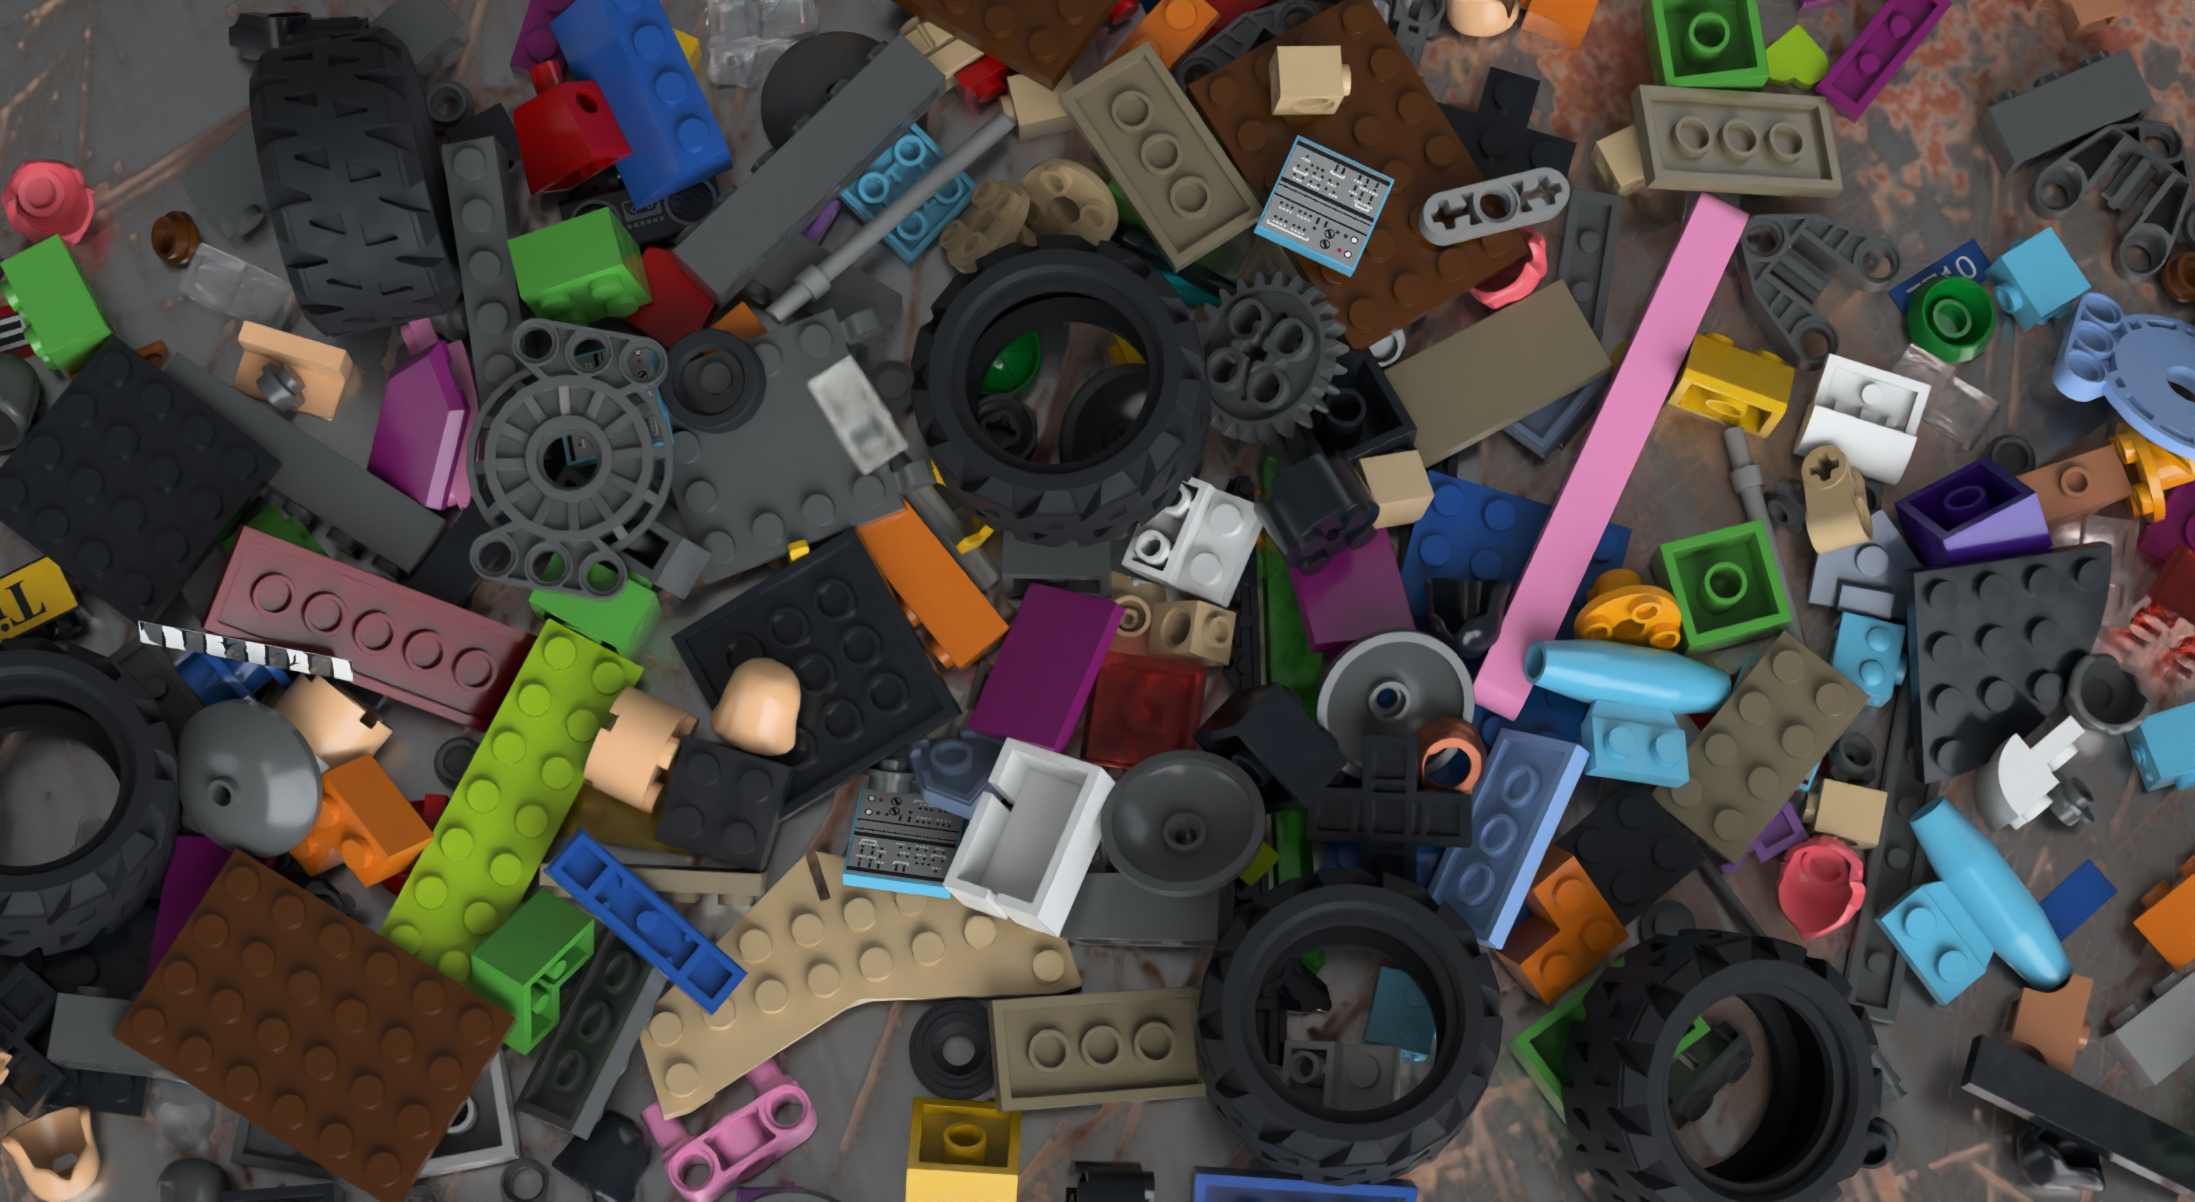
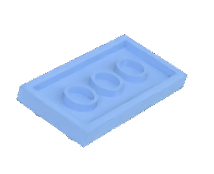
(1513, 823)

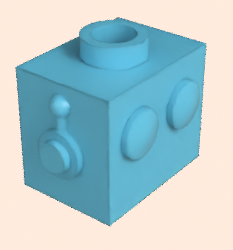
(2036, 279)
(1868, 654)
(2165, 748)
(1399, 1015)

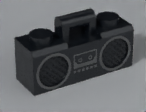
(652, 225)

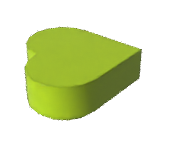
(1796, 60)

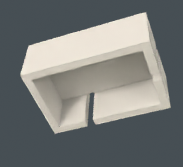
(1038, 853)

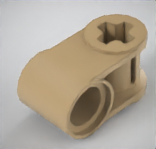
(1835, 501)

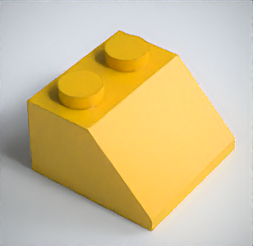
(1732, 384)
(962, 1152)

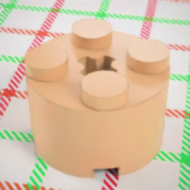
(332, 720)
(638, 749)

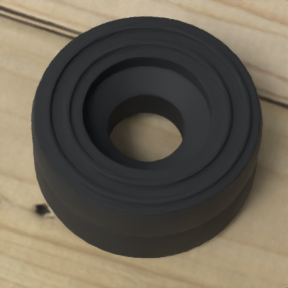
(926, 1047)

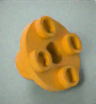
(2149, 471)
(1629, 612)

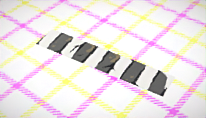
(246, 651)

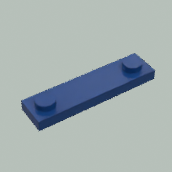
(645, 921)

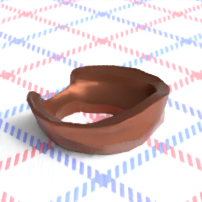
(1456, 733)

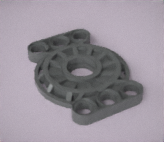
(560, 404)

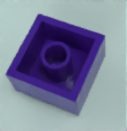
(1973, 516)

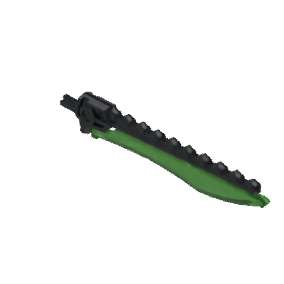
(1293, 665)

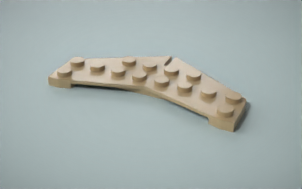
(835, 954)

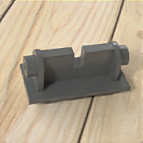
(1721, 1059)

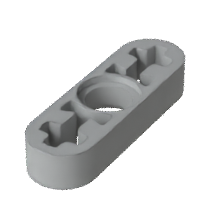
(1454, 202)

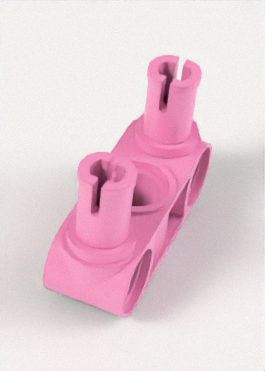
(740, 1142)

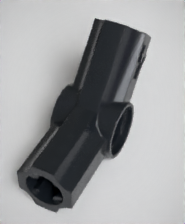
(262, 31)

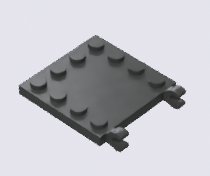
(785, 468)

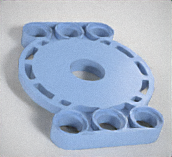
(2131, 366)

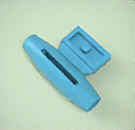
(1630, 702)
(1973, 910)

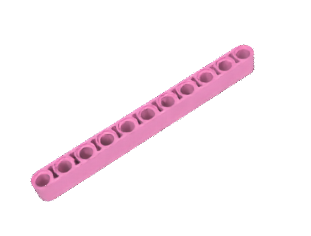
(1609, 449)

